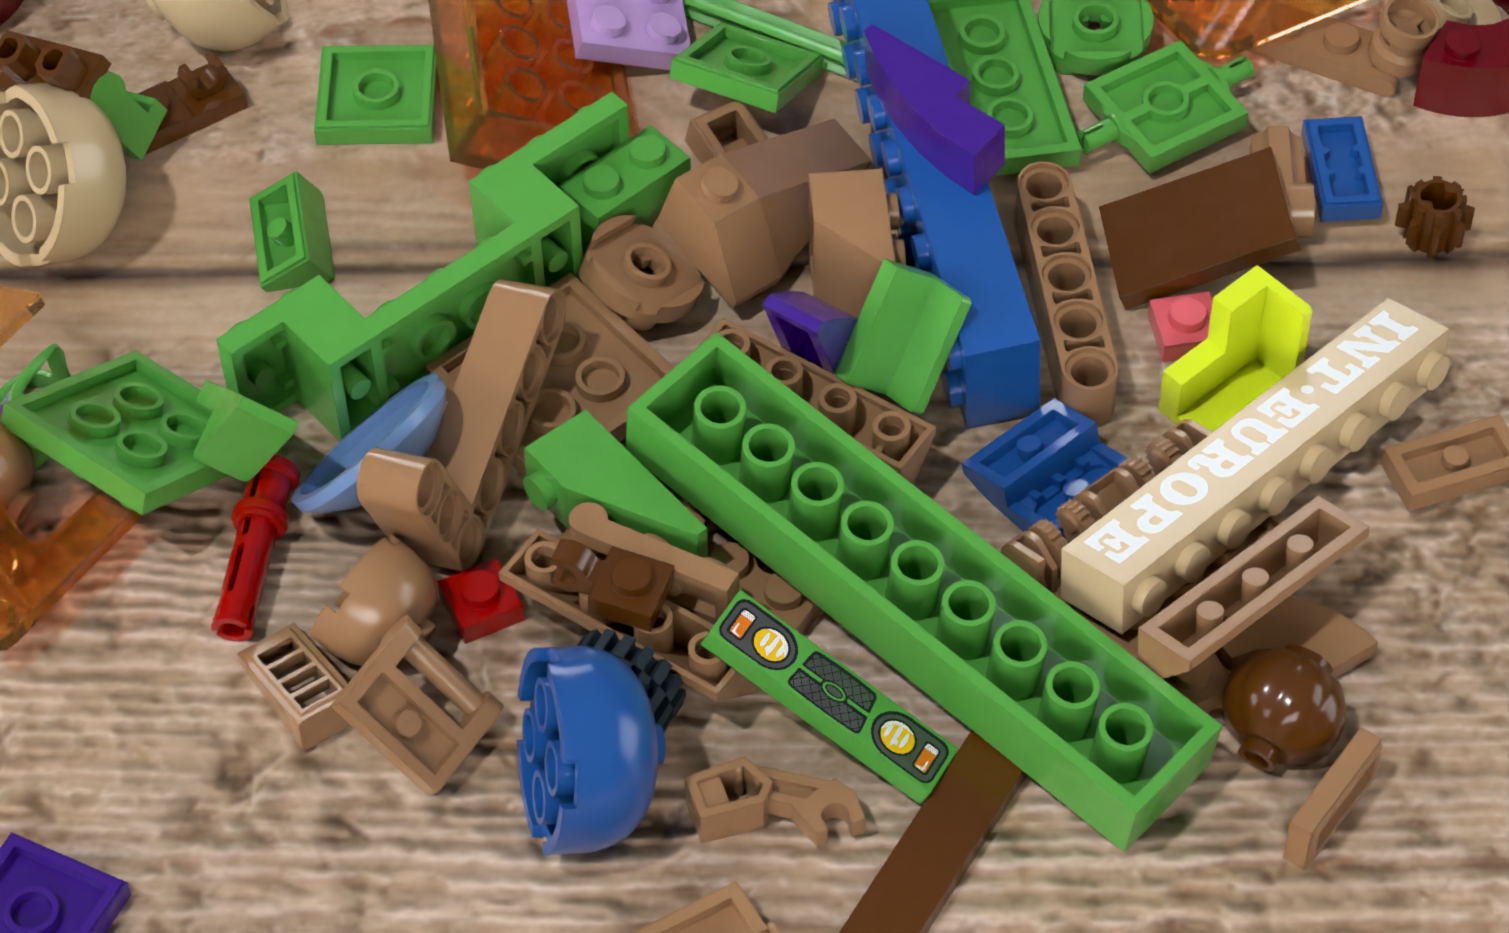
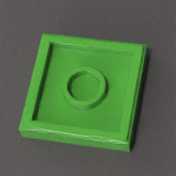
(747, 67)
(376, 95)

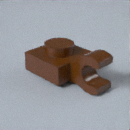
(621, 588)

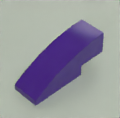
(934, 110)
(810, 327)

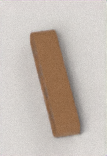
(1065, 291)

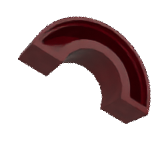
(1466, 70)

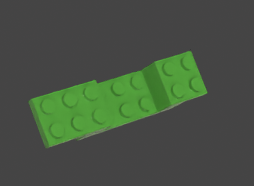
(346, 365)

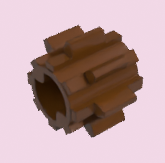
(1434, 216)

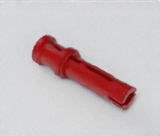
(258, 523)

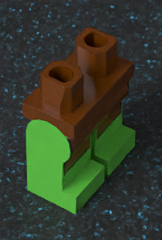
(87, 74)

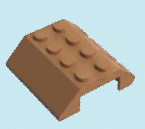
(1232, 590)

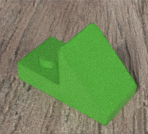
(239, 432)

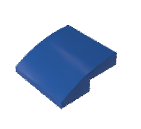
(1041, 464)

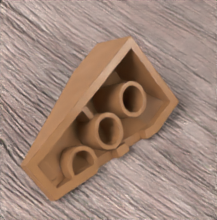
(749, 207)

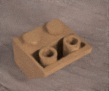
(850, 235)

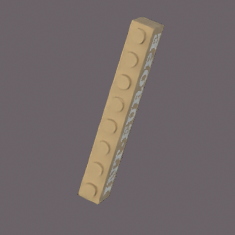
(1252, 466)

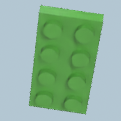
(1012, 73)

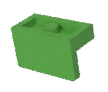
(903, 335)

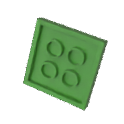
(121, 429)

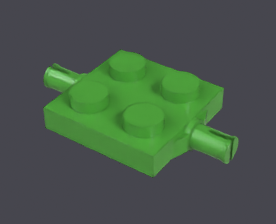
(1165, 106)

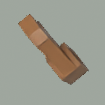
(770, 792)

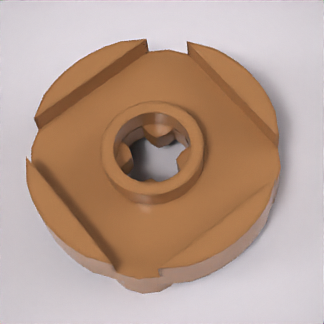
(638, 296)

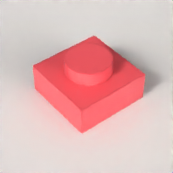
(1179, 323)

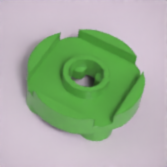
(1076, 49)

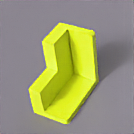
(1251, 344)

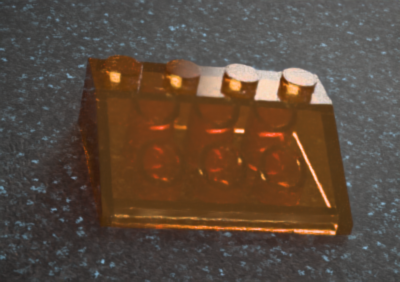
(512, 75)

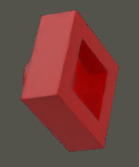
(480, 601)

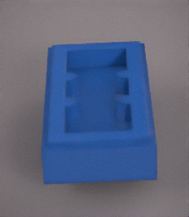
(1341, 169)

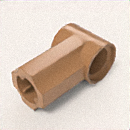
(1290, 160)

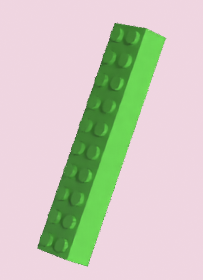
(922, 590)

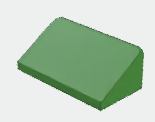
(291, 234)

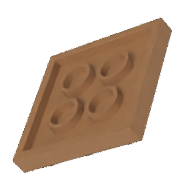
(594, 368)

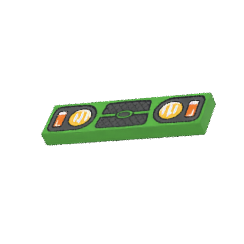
(830, 697)

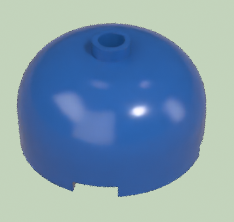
(585, 748)

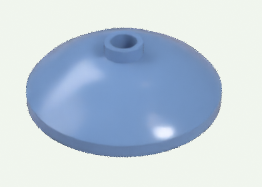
(401, 424)

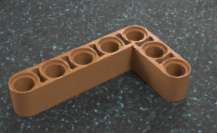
(451, 496)

